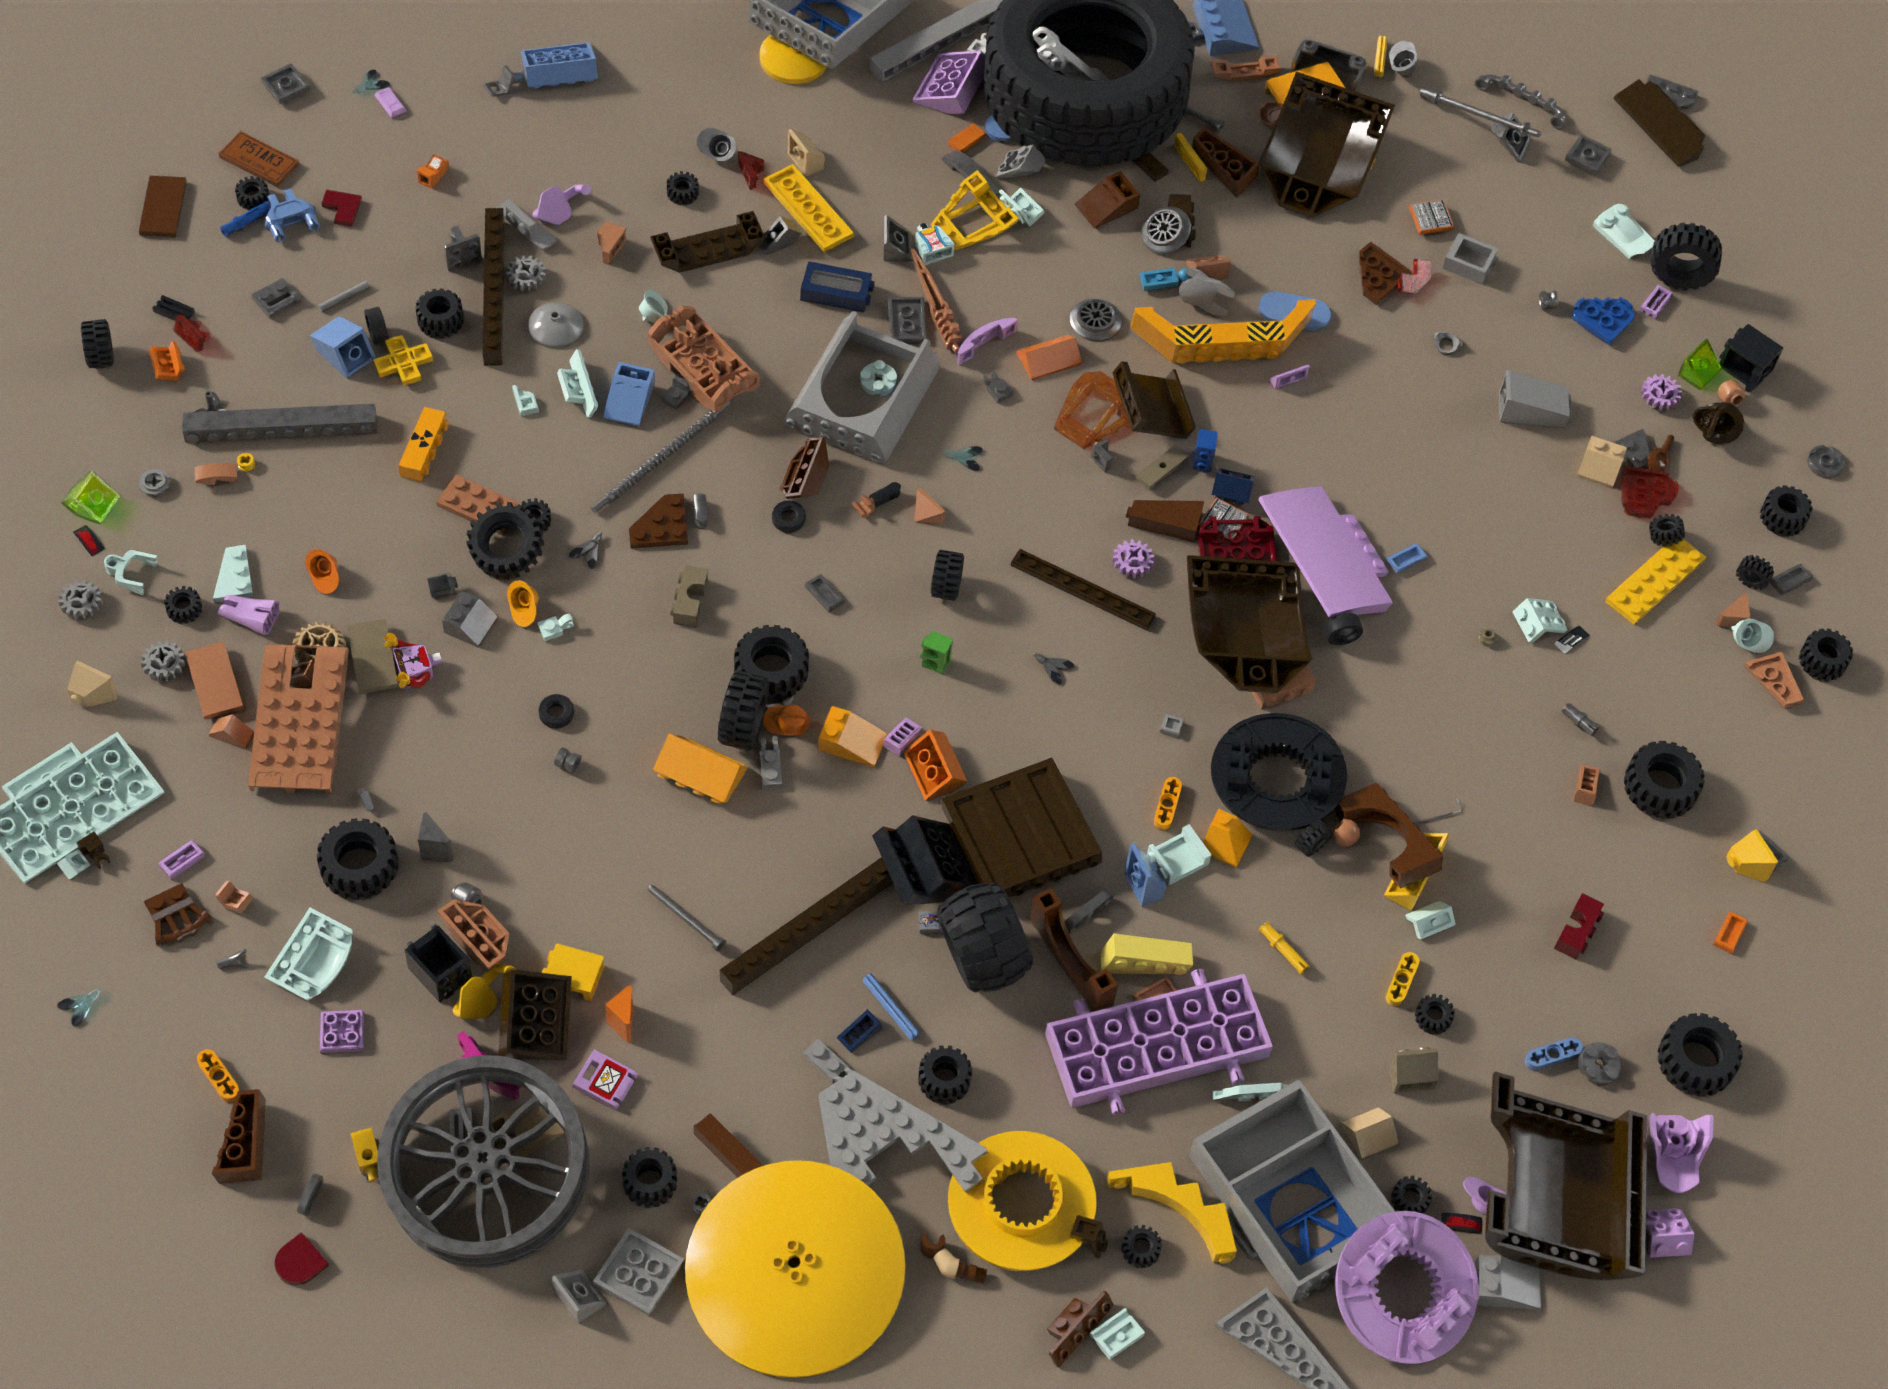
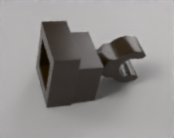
(93, 847)

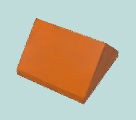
(620, 1013)

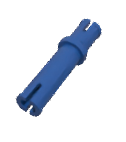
(239, 222)

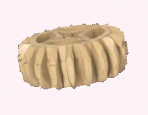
(317, 636)

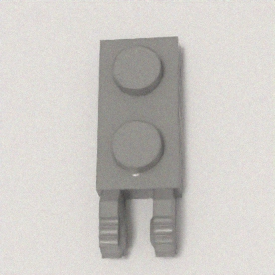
(770, 765)
(826, 1061)

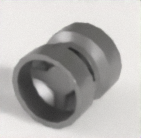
(567, 760)

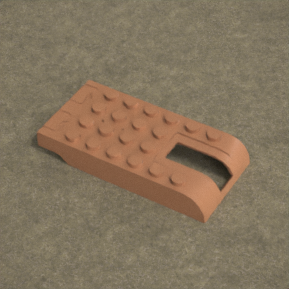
(309, 712)

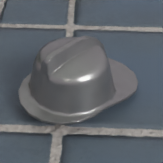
(1403, 58)
(716, 144)

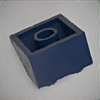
(1233, 486)

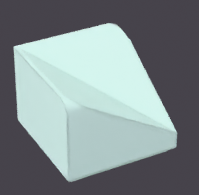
(73, 864)

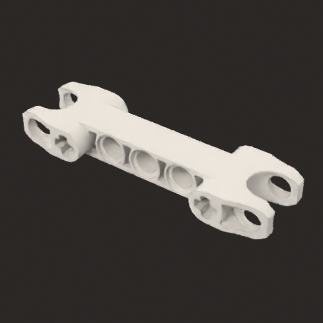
(1061, 59)

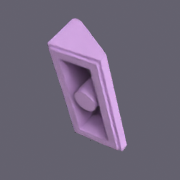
(1289, 377)

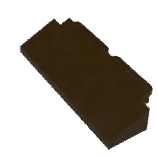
(1662, 121)

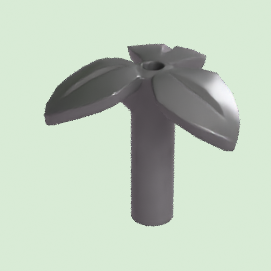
(212, 402)

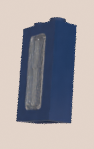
(836, 287)

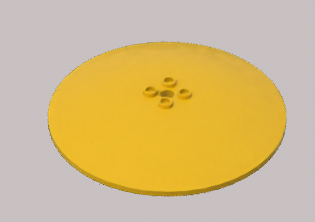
(806, 1315)

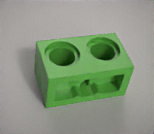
(936, 652)

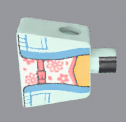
(933, 244)

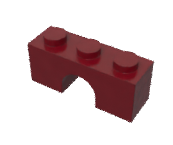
(1573, 939)

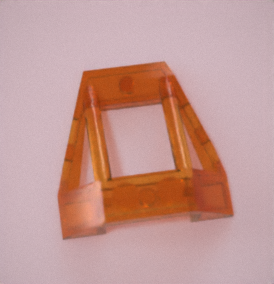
(1076, 431)

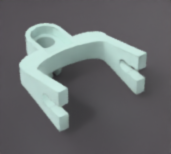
(117, 565)

